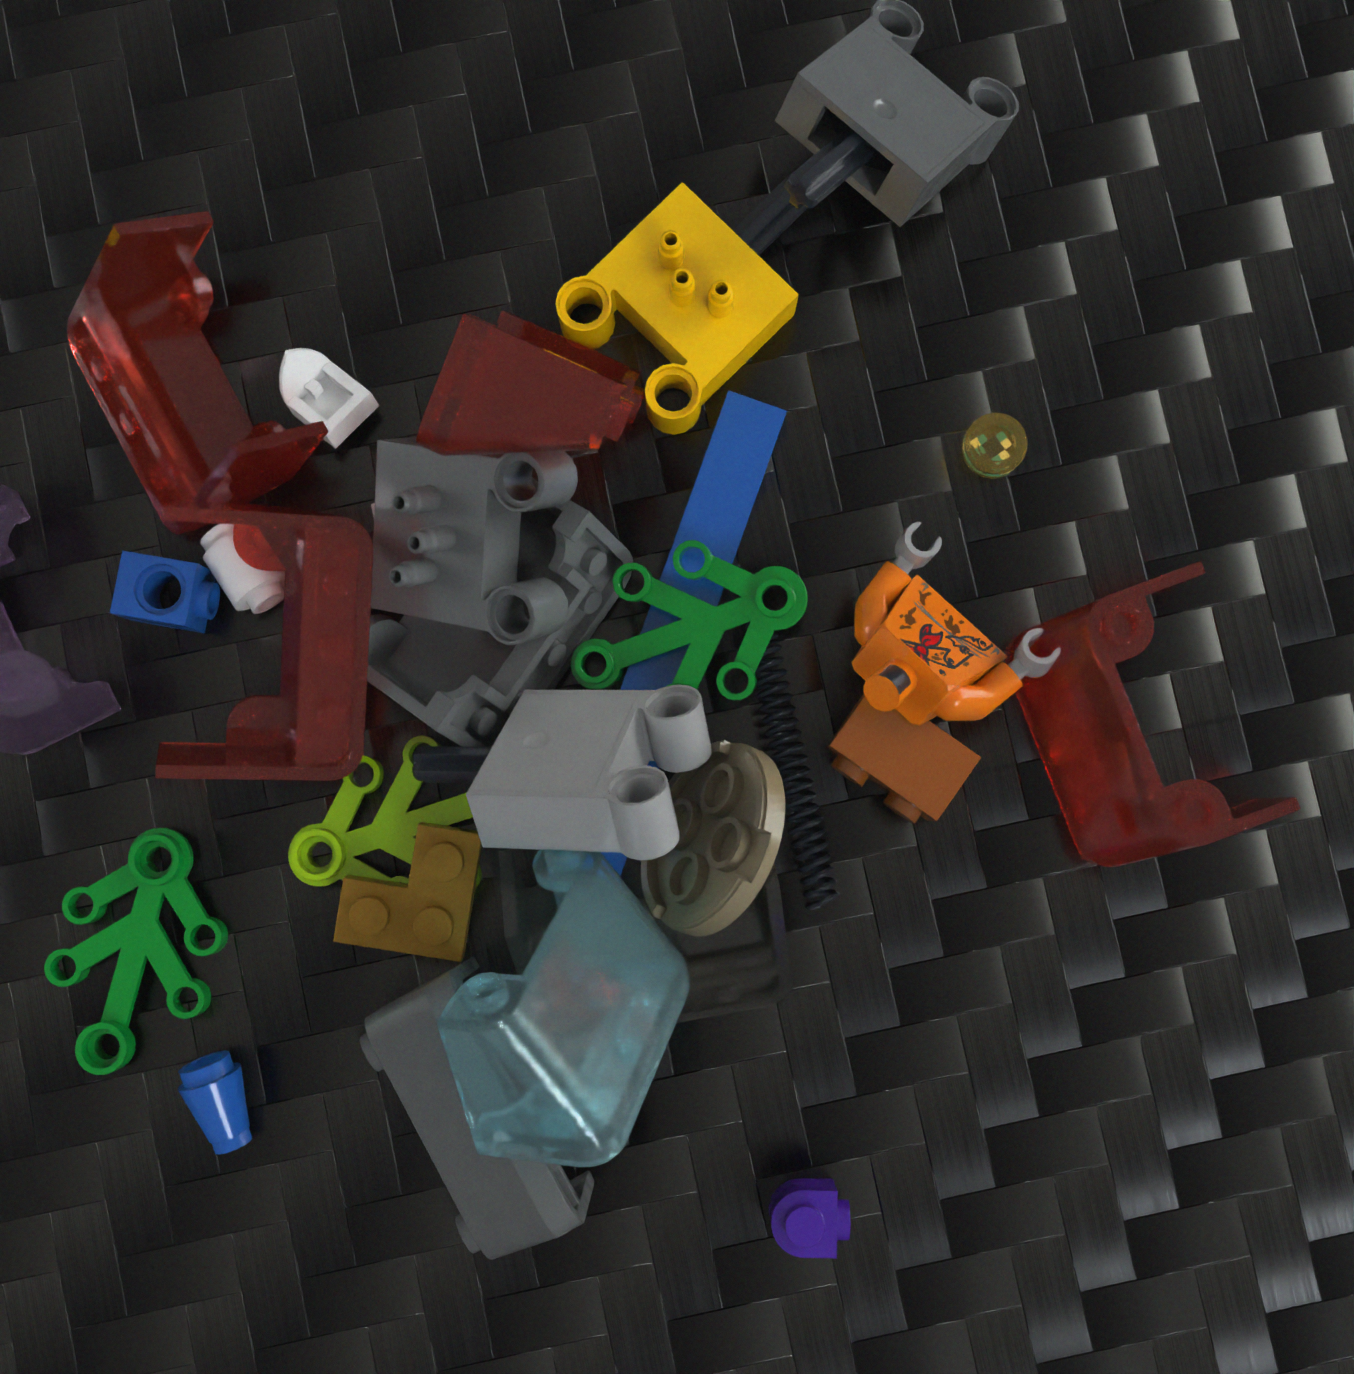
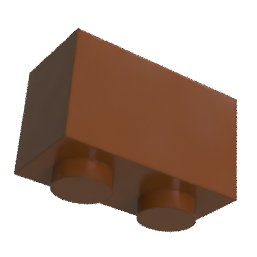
(910, 762)

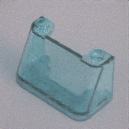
(570, 1047)

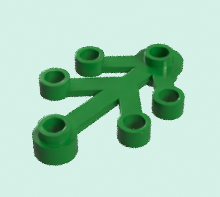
(700, 622)
(137, 938)

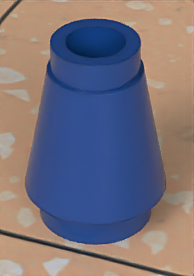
(217, 1100)

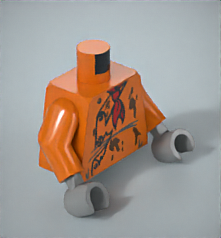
(926, 653)

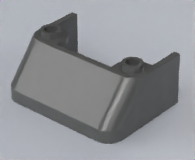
(499, 1199)

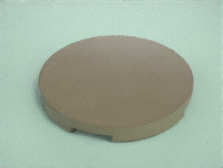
(727, 843)

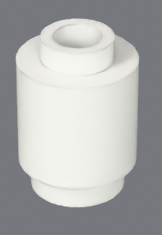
(242, 584)

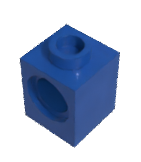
(141, 583)

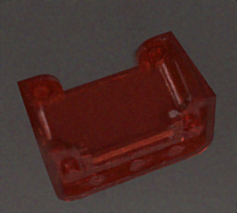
(525, 392)

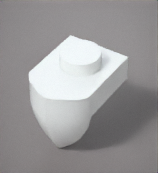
(323, 392)

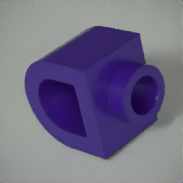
(809, 1217)

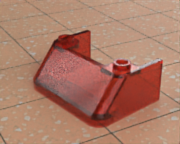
(159, 379)
(320, 714)
(1097, 747)

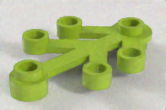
(391, 830)

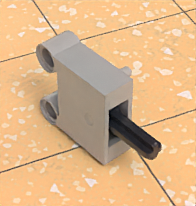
(577, 771)

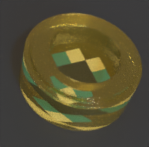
(994, 445)

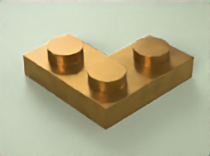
(426, 914)

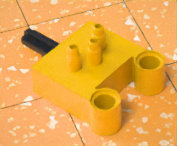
(691, 294)

